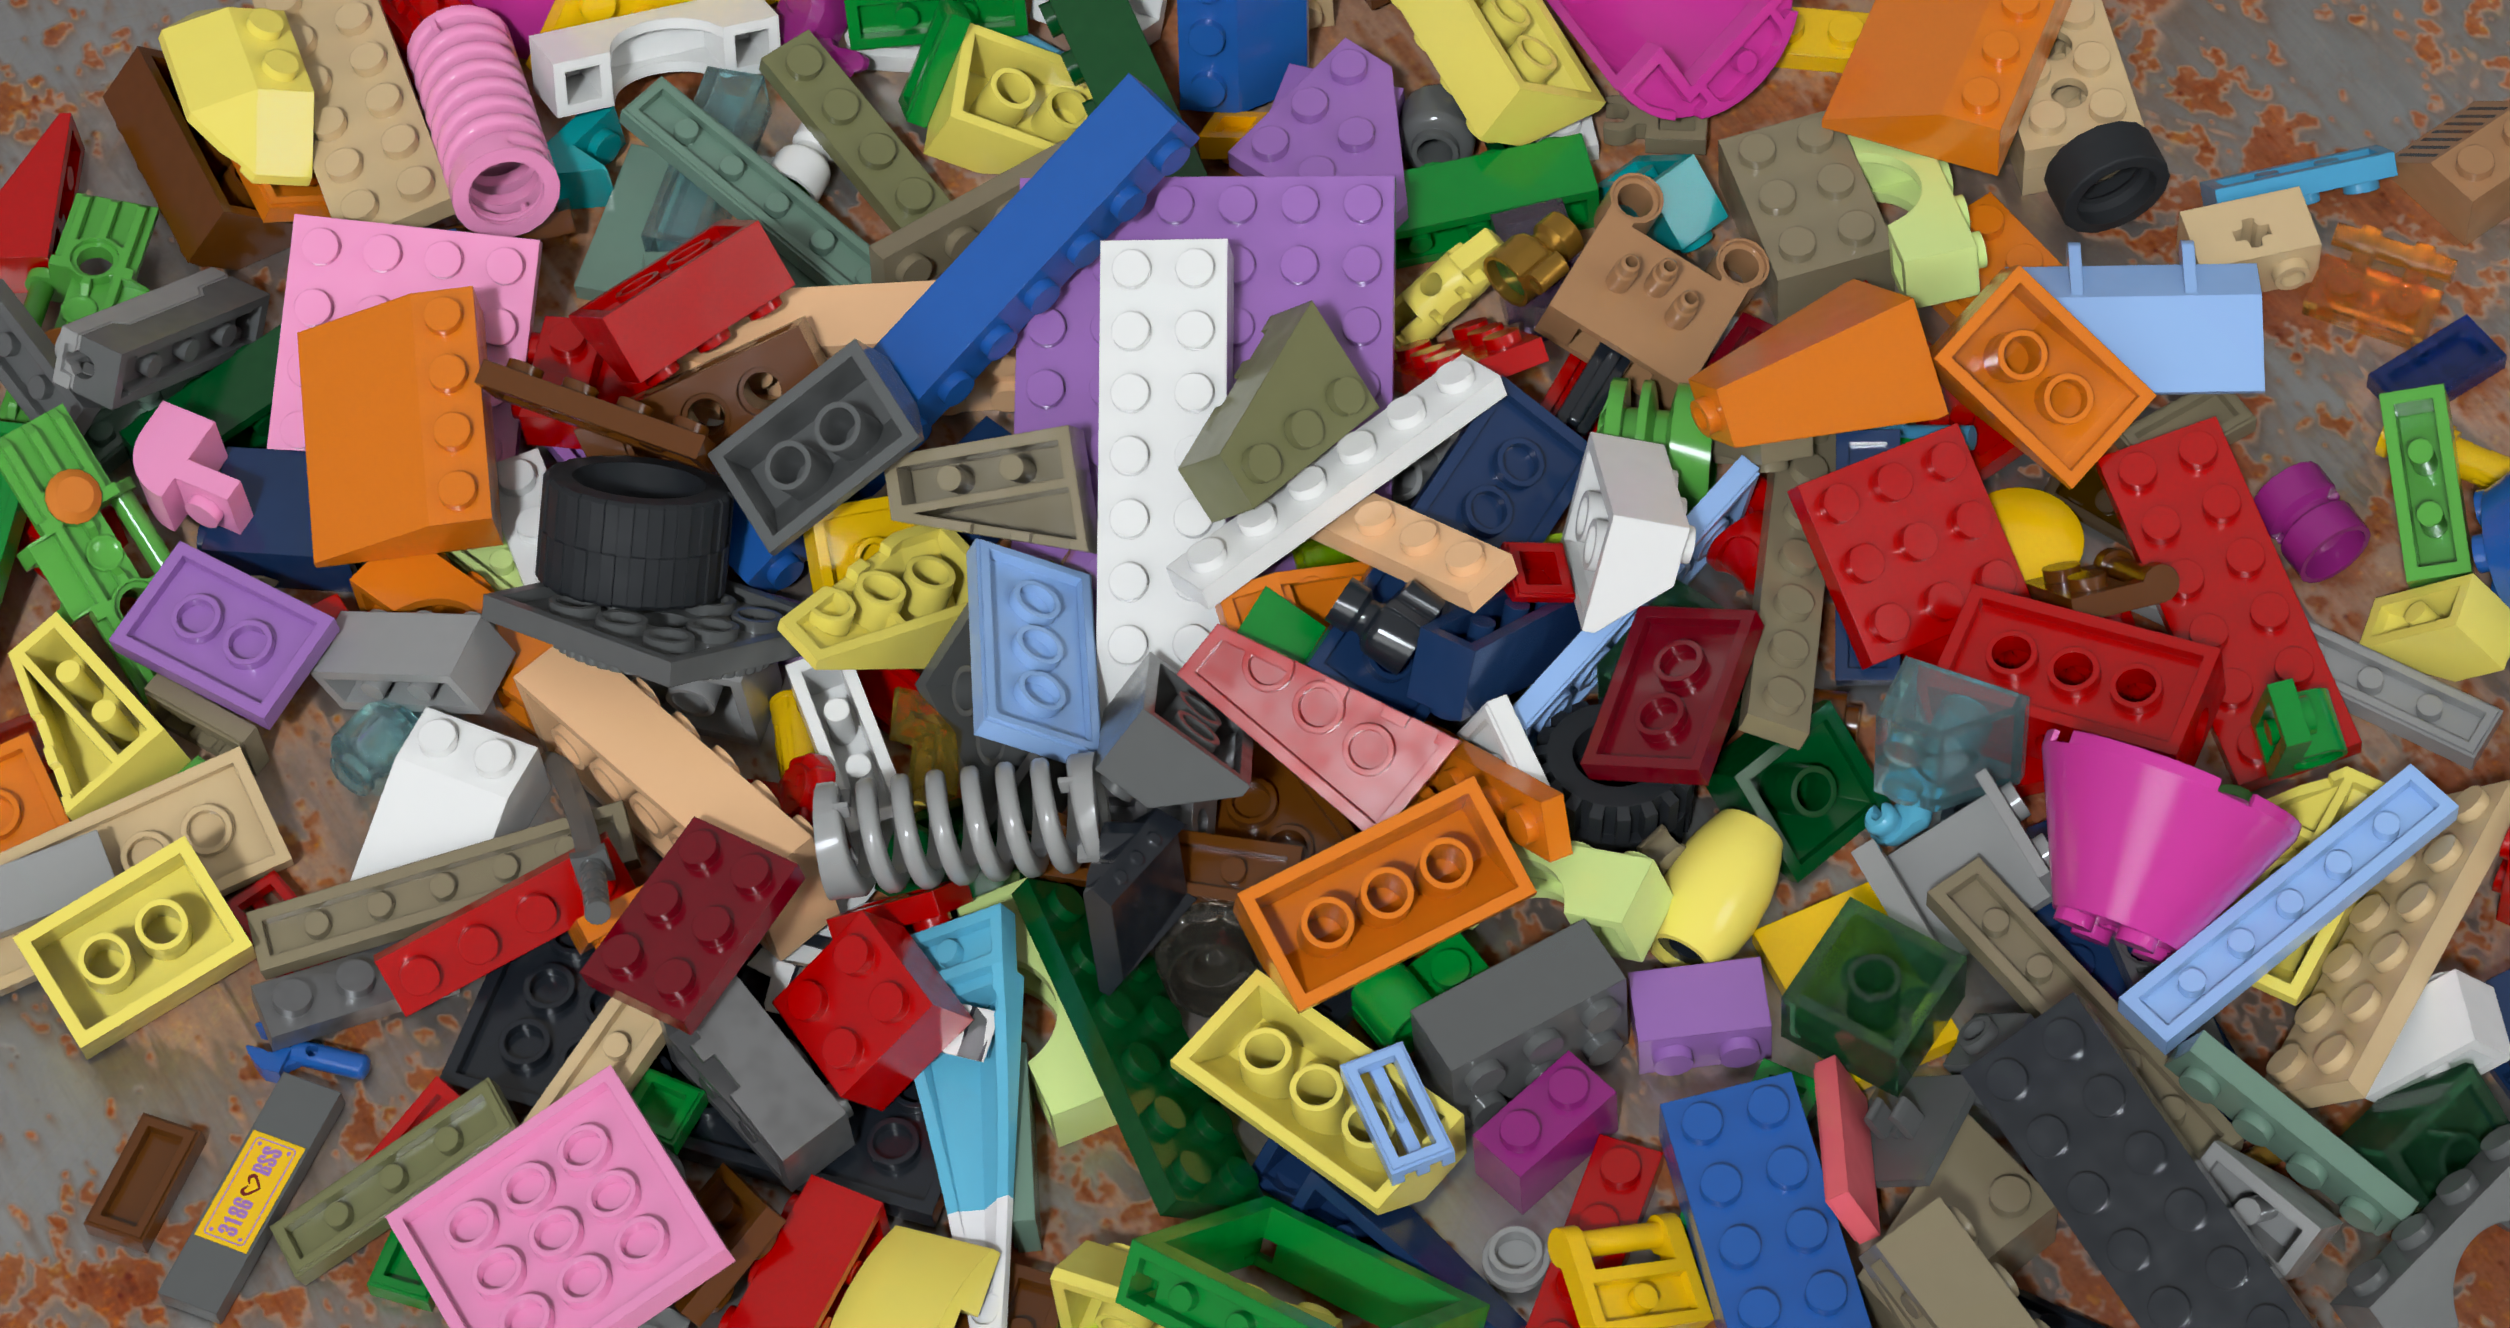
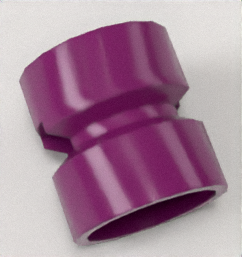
(2310, 522)

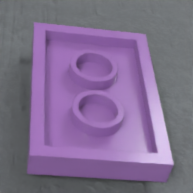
(224, 635)

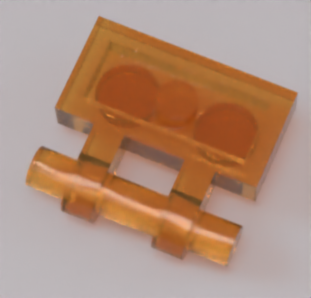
(2375, 301)

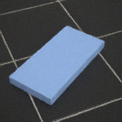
(1032, 653)

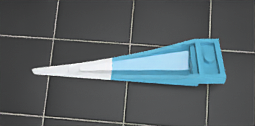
(972, 1103)

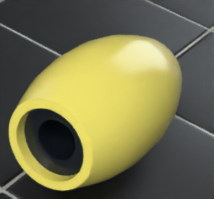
(1719, 889)

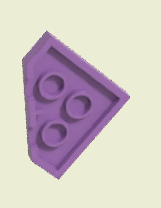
(1331, 124)

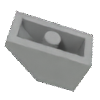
(2274, 1208)

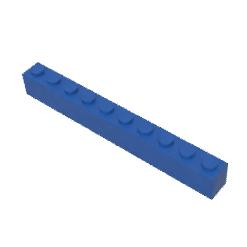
(1009, 276)

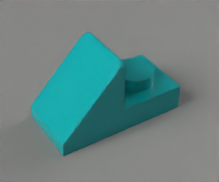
(580, 157)

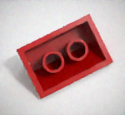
(685, 301)

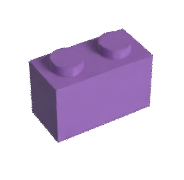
(1700, 1016)

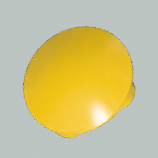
(2038, 528)

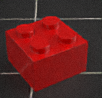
(872, 1011)

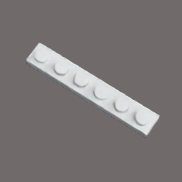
(1336, 481)

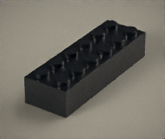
(2128, 1178)

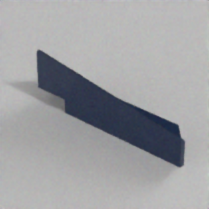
(1396, 1233)

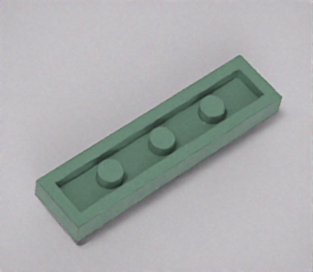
(2307, 1147)

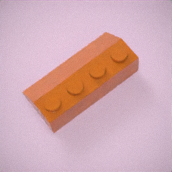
(1382, 896)

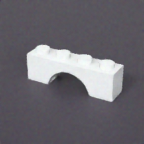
(591, 62)

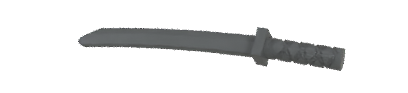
(590, 857)

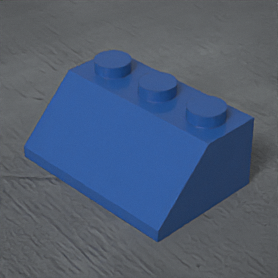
(1238, 51)

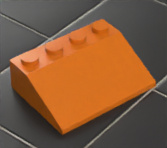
(1946, 76)
(399, 430)

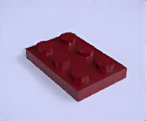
(1672, 695)
(692, 925)

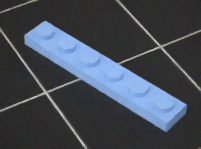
(2287, 909)

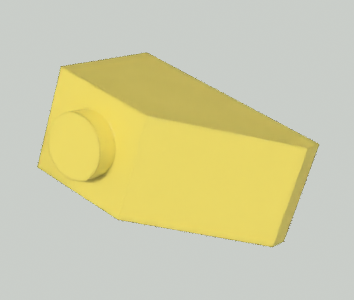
(2442, 629)

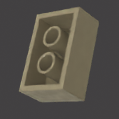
(1807, 207)

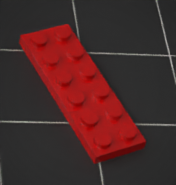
(2193, 511)

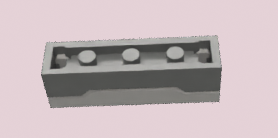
(159, 338)

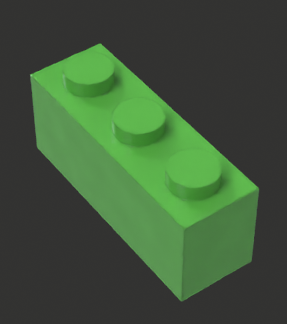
(2426, 485)

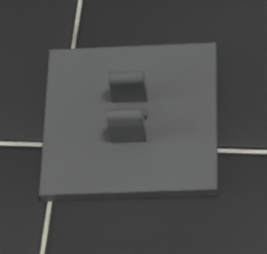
(1916, 1128)

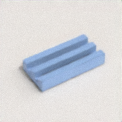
(1417, 1158)

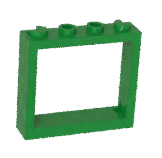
(1184, 1283)

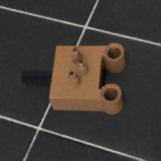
(1640, 306)

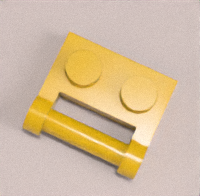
(1632, 1295)

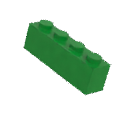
(1456, 197)

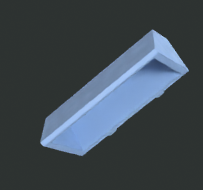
(2170, 324)

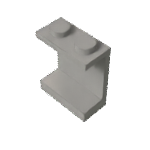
(1983, 829)

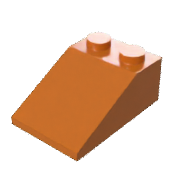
(2038, 376)

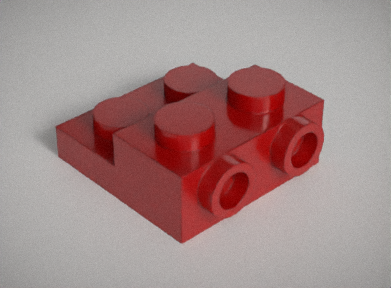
(566, 353)

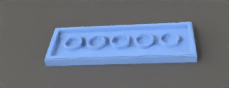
(1574, 671)

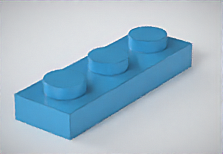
(2352, 170)

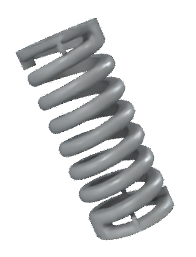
(843, 879)

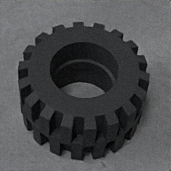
(1602, 814)

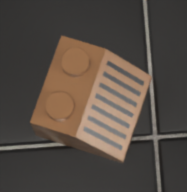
(2462, 170)

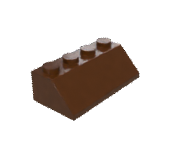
(186, 174)

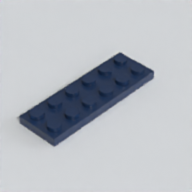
(1498, 483)

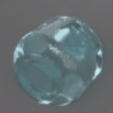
(368, 746)

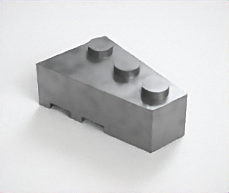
(763, 1086)

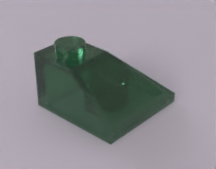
(2427, 1130)

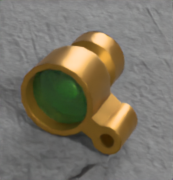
(1534, 263)

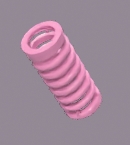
(483, 121)

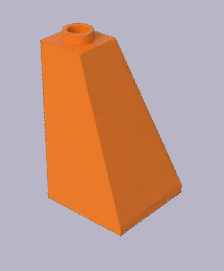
(1825, 370)

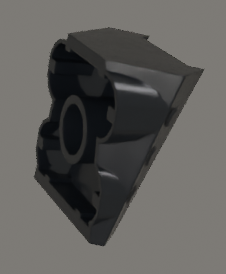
(1134, 893)

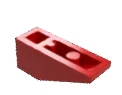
(39, 201)

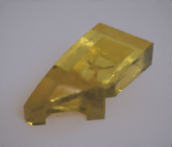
(931, 739)

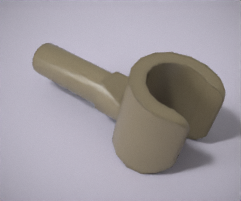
(1661, 848)

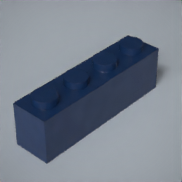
(1487, 653)

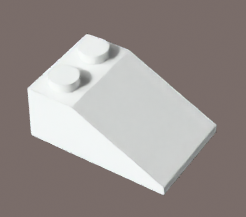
(451, 791)

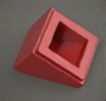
(1541, 573)

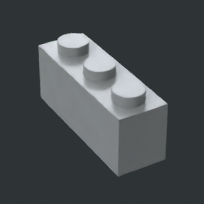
(414, 661)

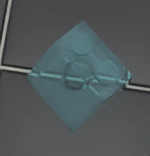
(1943, 731)

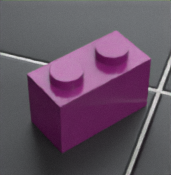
(1545, 1132)

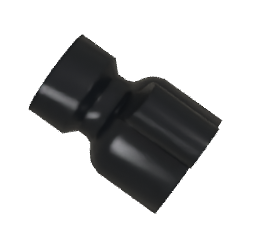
(1388, 628)

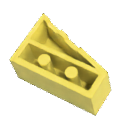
(89, 721)

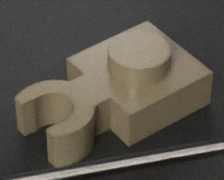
(1661, 136)

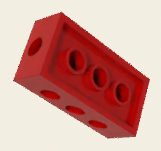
(2089, 673)

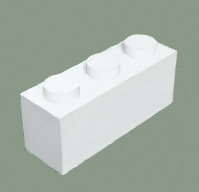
(846, 733)

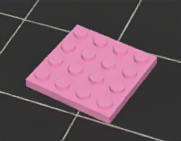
(359, 264)
(563, 1222)

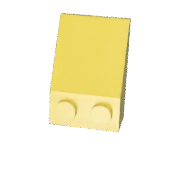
(1003, 104)

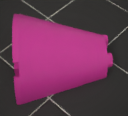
(1681, 53)

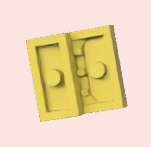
(917, 1282)

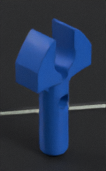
(308, 1055)

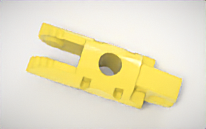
(1444, 289)

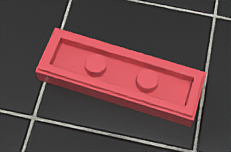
(1846, 1150)

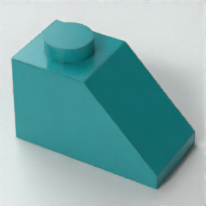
(1688, 197)

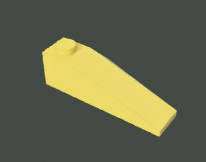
(887, 607)

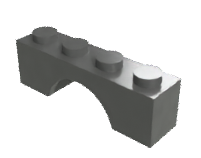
(2415, 1273)

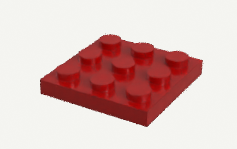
(1905, 542)

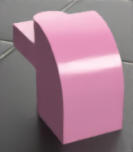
(179, 474)

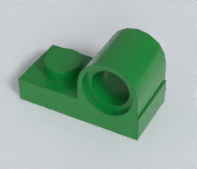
(2296, 729)
(1386, 999)

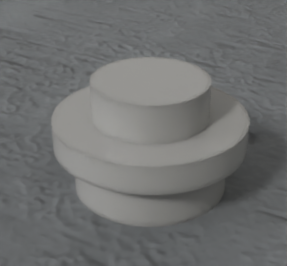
(1515, 1259)

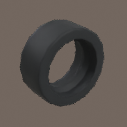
(2095, 155)

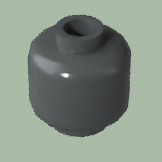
(1433, 128)

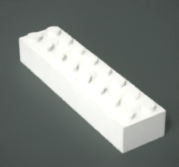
(1159, 380)

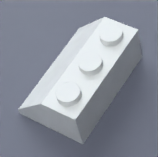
(1624, 529)

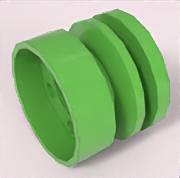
(1675, 428)

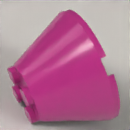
(2149, 843)

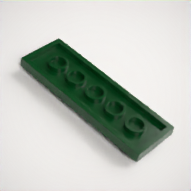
(1169, 1123)

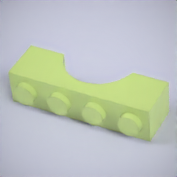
(1932, 245)
(1614, 892)
(1061, 1070)

